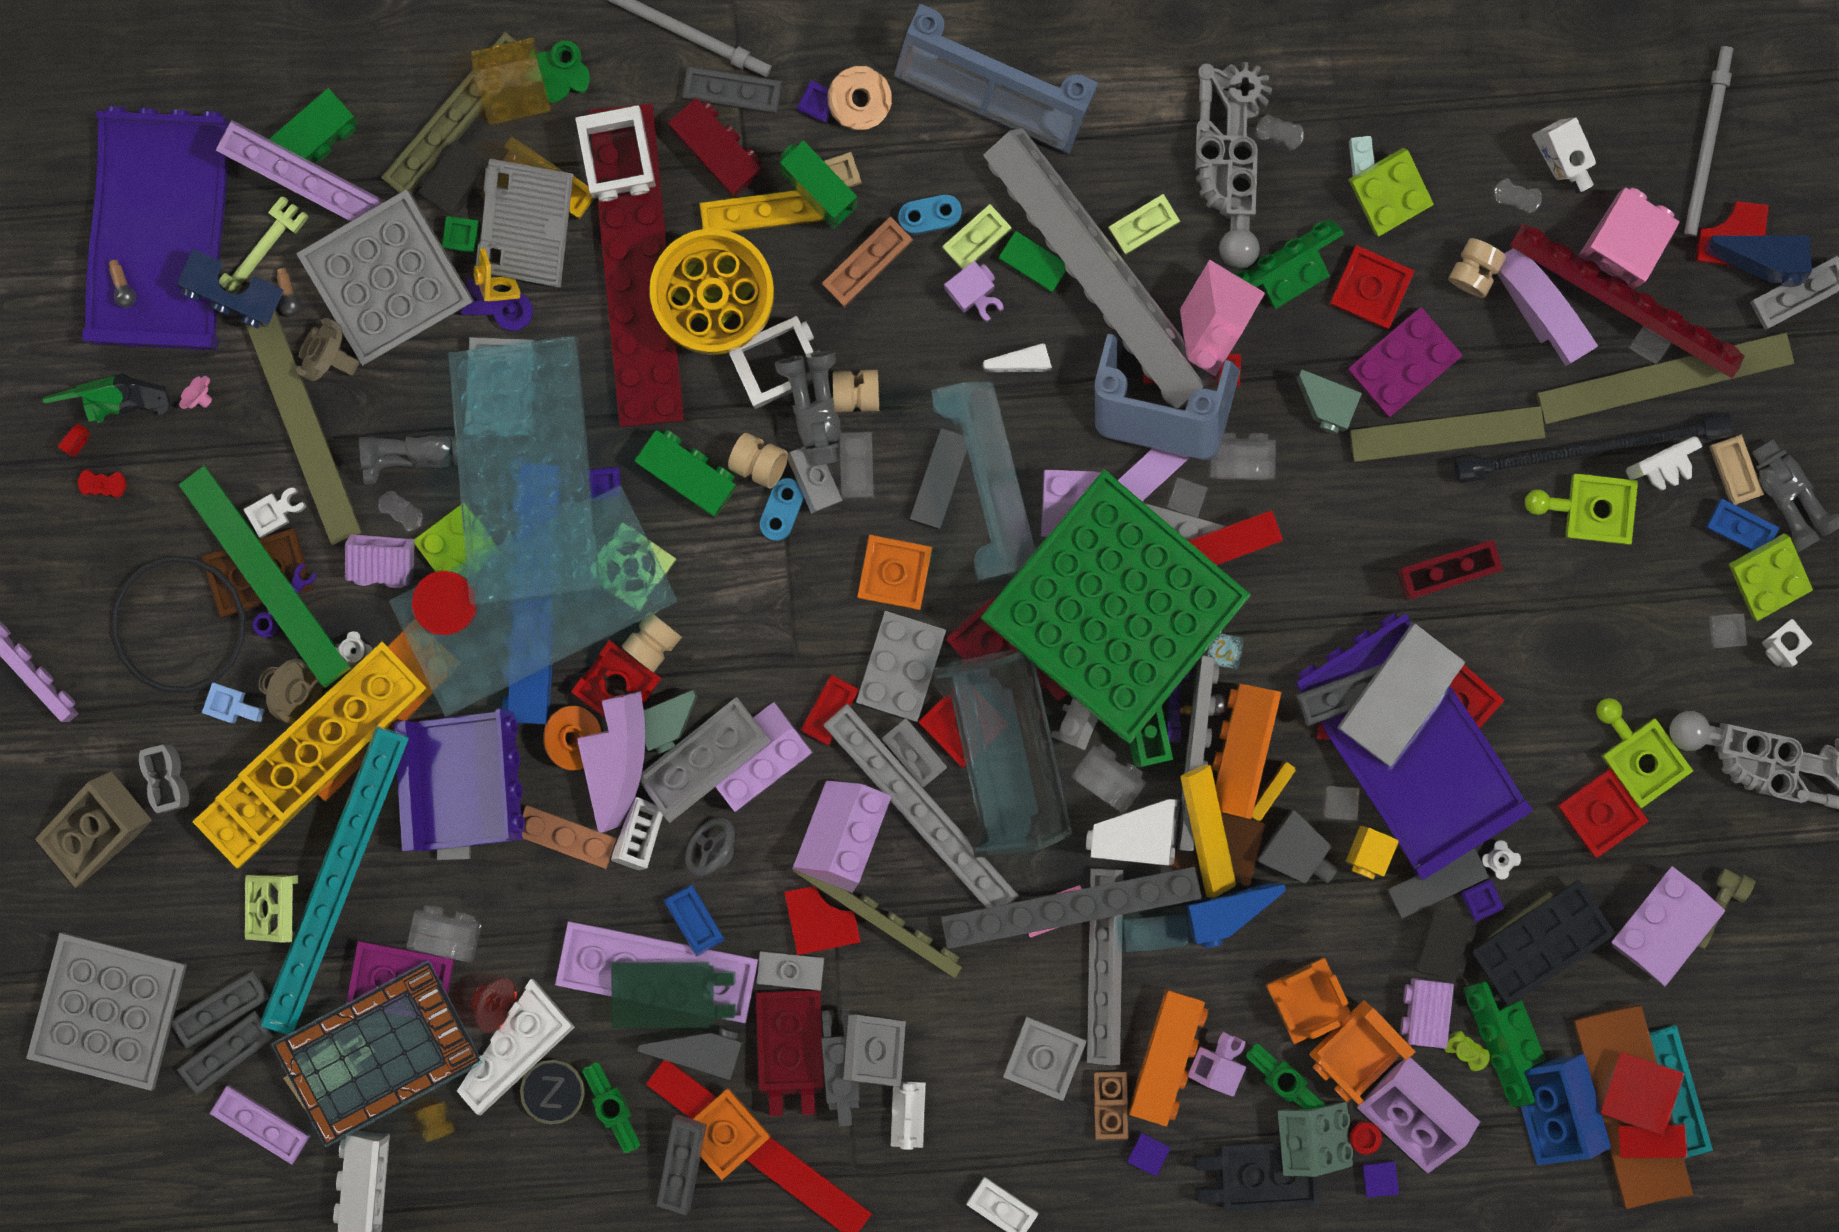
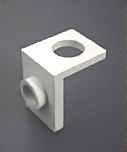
(1778, 652)

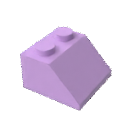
(1060, 493)

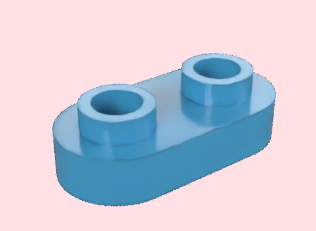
(931, 218)
(782, 509)

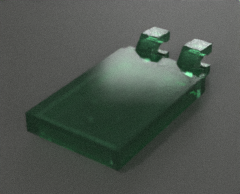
(667, 994)

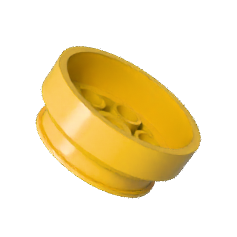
(710, 248)

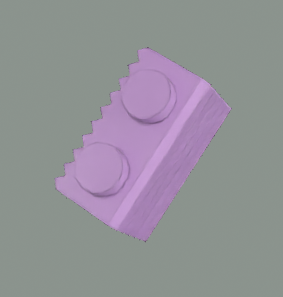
(379, 560)
(1427, 1012)

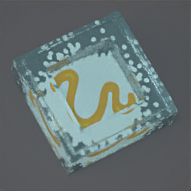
(1226, 650)

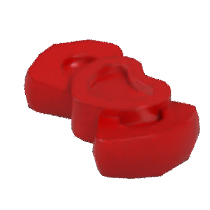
(102, 484)

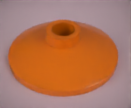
(577, 723)

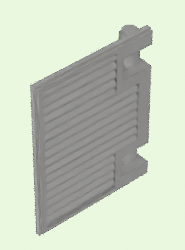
(526, 221)

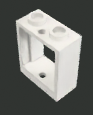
(610, 121)
(757, 398)

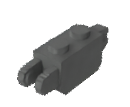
(840, 1094)

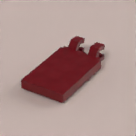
(978, 639)
(790, 1047)

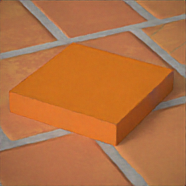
(894, 572)
(730, 1133)

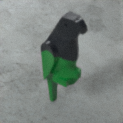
(116, 396)

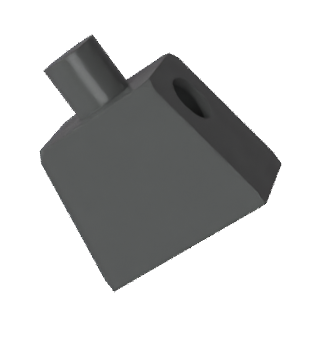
(1297, 851)

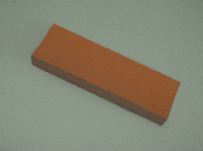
(1602, 1040)

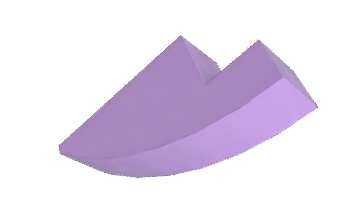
(1545, 307)
(615, 760)

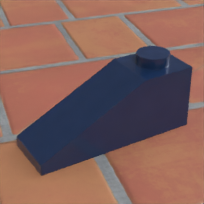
(1767, 257)

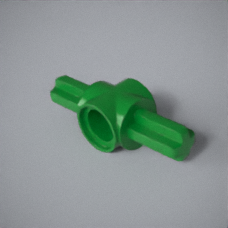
(1273, 1069)
(619, 1123)

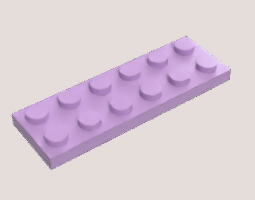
(592, 949)

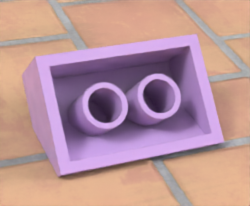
(770, 763)
(842, 833)
(1668, 926)
(1419, 1115)

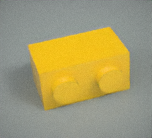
(1371, 852)

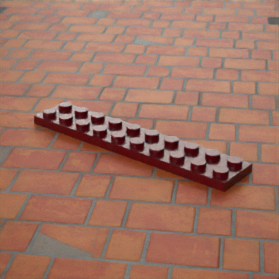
(631, 244)

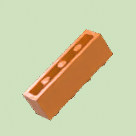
(1167, 1057)

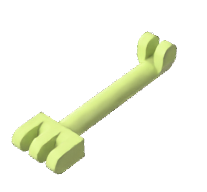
(284, 220)

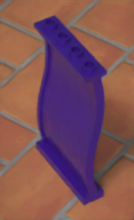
(153, 204)
(1447, 781)

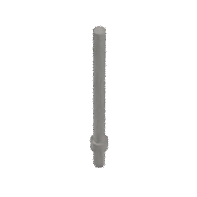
(739, 57)
(1720, 81)

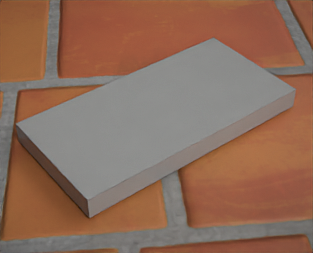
(1401, 695)
(703, 759)

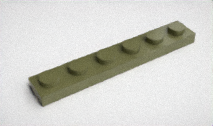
(892, 925)

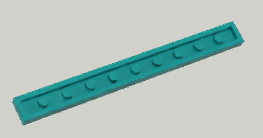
(334, 880)

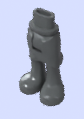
(816, 421)
(412, 453)
(1784, 481)

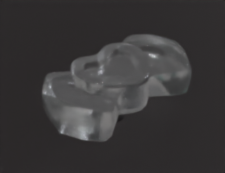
(1280, 131)
(1517, 196)
(400, 510)

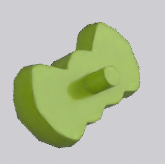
(1468, 1050)

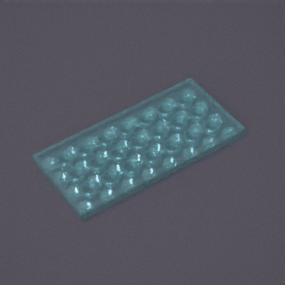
(524, 471)
(529, 635)

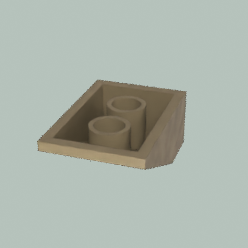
(93, 828)

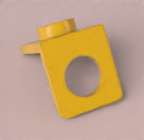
(483, 278)

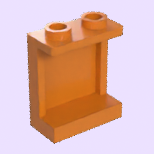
(1359, 1052)

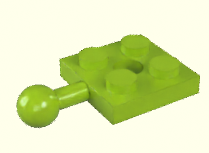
(1581, 520)
(1625, 756)

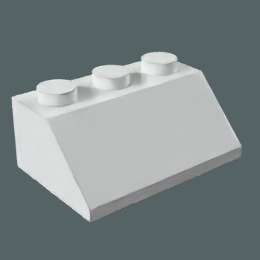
(362, 1182)

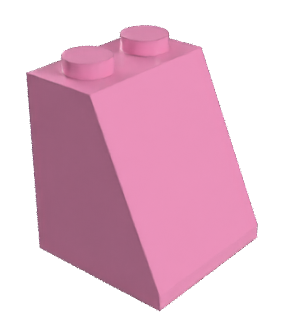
(1630, 237)
(1216, 316)

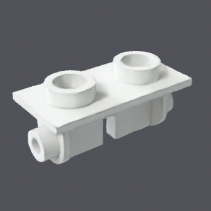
(908, 1115)

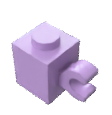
(971, 289)
(1217, 1068)

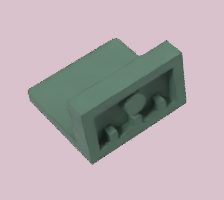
(1315, 1140)

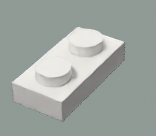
(1001, 1207)

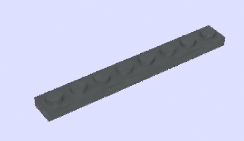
(1071, 907)

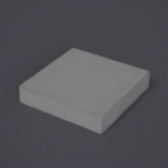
(874, 1050)
(1044, 1058)

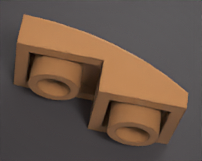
(1110, 1106)

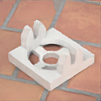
(1666, 464)

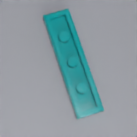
(1687, 1110)

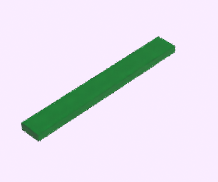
(265, 576)

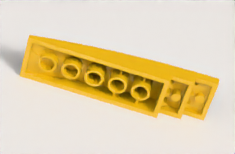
(308, 755)

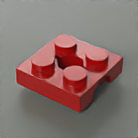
(609, 662)

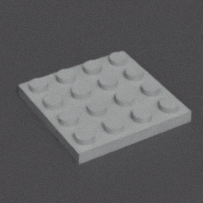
(385, 277)
(106, 1011)

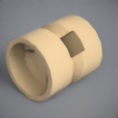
(1478, 265)
(856, 391)
(761, 461)
(651, 642)

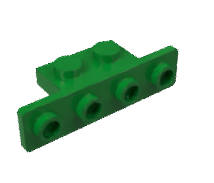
(1294, 266)
(1508, 1039)

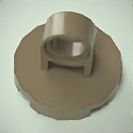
(322, 350)
(290, 690)

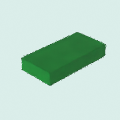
(1033, 261)

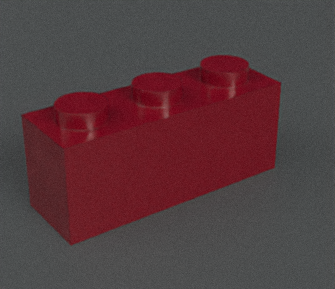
(716, 146)
(1449, 570)

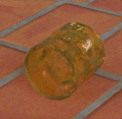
(434, 1119)

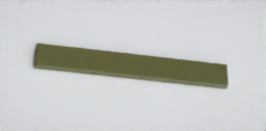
(1658, 380)
(305, 431)

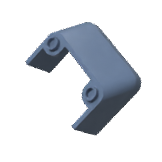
(1186, 433)

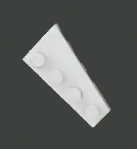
(522, 1041)

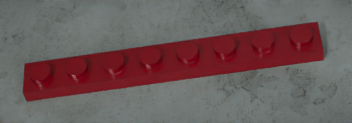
(1628, 301)

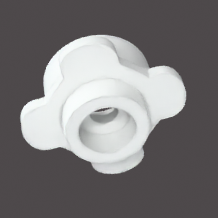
(353, 641)
(1492, 859)

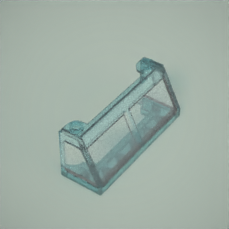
(978, 412)

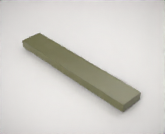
(442, 129)
(1447, 434)

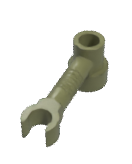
(1731, 886)

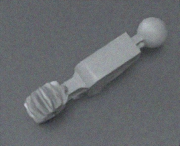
(1216, 176)
(1757, 769)

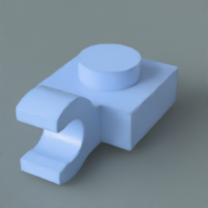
(228, 704)

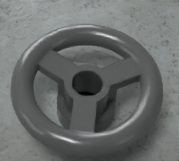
(716, 850)

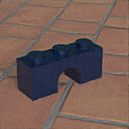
(201, 280)

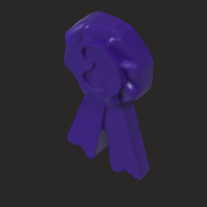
(509, 314)

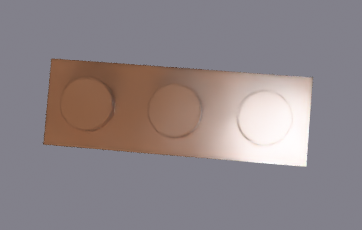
(867, 262)
(568, 837)

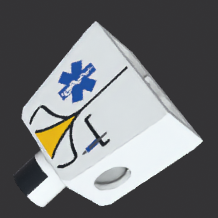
(1560, 142)

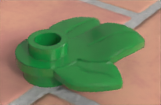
(561, 76)

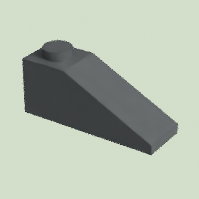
(703, 1051)

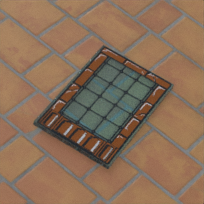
(377, 1053)

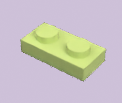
(1143, 224)
(976, 237)

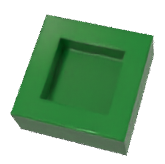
(460, 234)

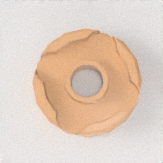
(841, 101)

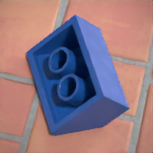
(1566, 1115)

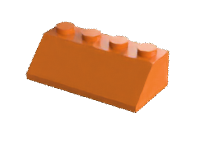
(1244, 748)

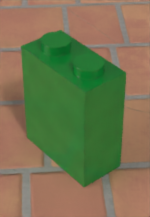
(817, 183)

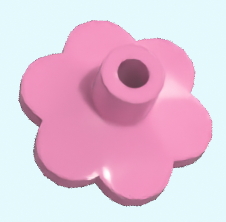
(196, 393)

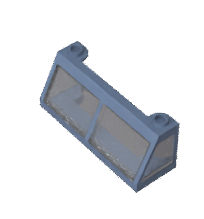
(991, 87)

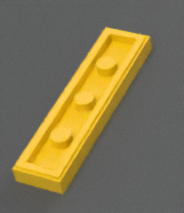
(758, 212)
(1208, 831)

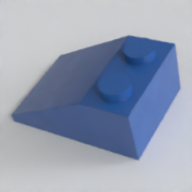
(1222, 916)

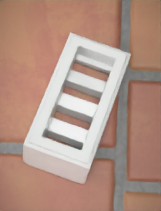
(1025, 360)
(624, 840)

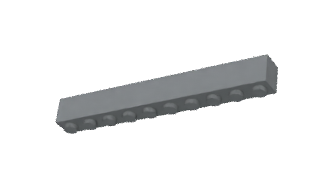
(1096, 266)

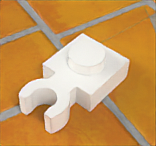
(269, 513)

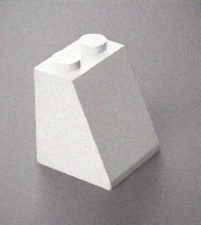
(1138, 836)

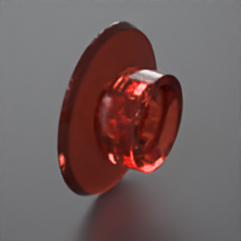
(492, 1003)

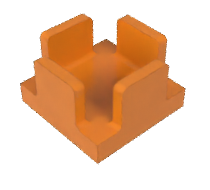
(1309, 1001)

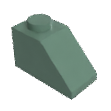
(1328, 401)
(667, 722)

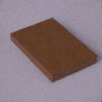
(285, 551)
(1243, 844)

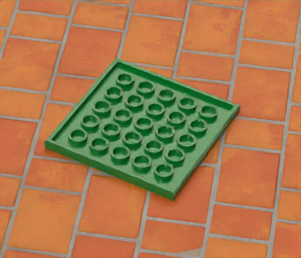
(1115, 606)

